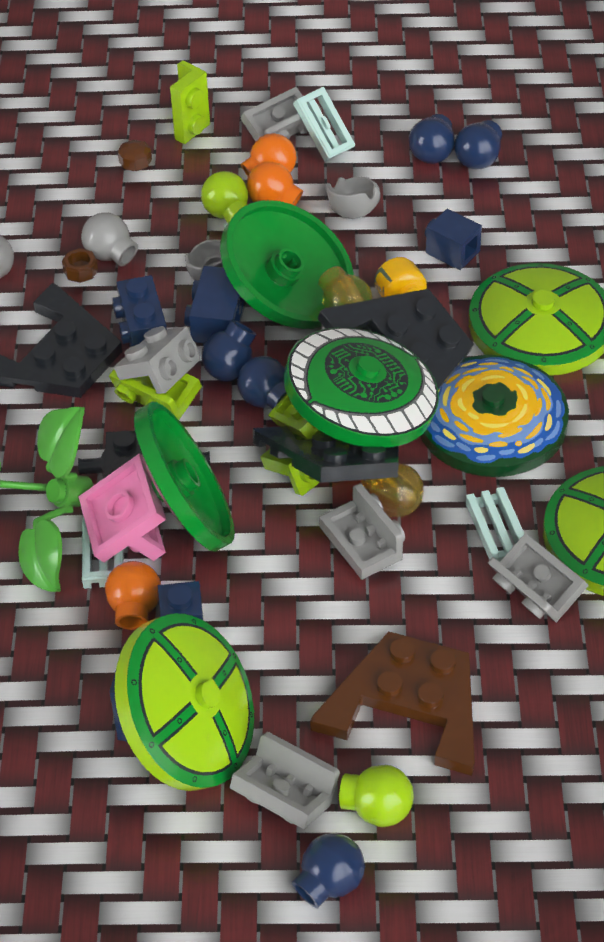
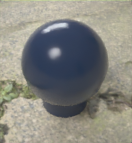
(432, 139)
(478, 144)
(228, 351)
(262, 382)
(330, 869)

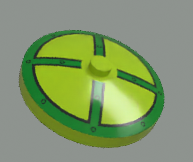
(540, 317)
(576, 526)
(184, 702)

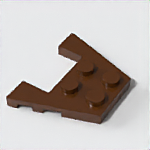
(413, 682)

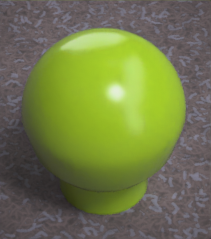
(224, 194)
(378, 795)

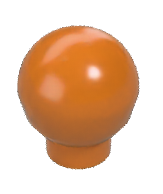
(271, 148)
(272, 182)
(132, 593)

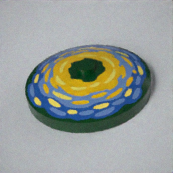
(497, 417)

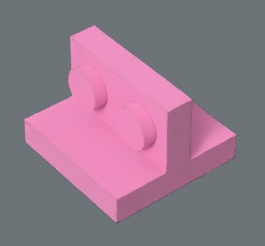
(124, 513)

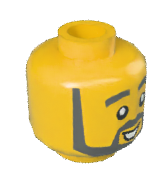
(399, 277)

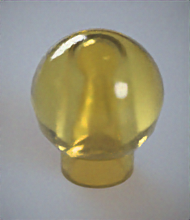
(343, 288)
(399, 494)

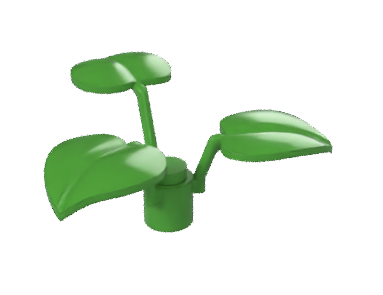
(42, 546)

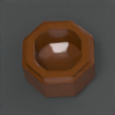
(134, 155)
(80, 265)

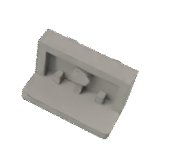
(275, 116)
(161, 356)
(364, 533)
(538, 576)
(287, 781)

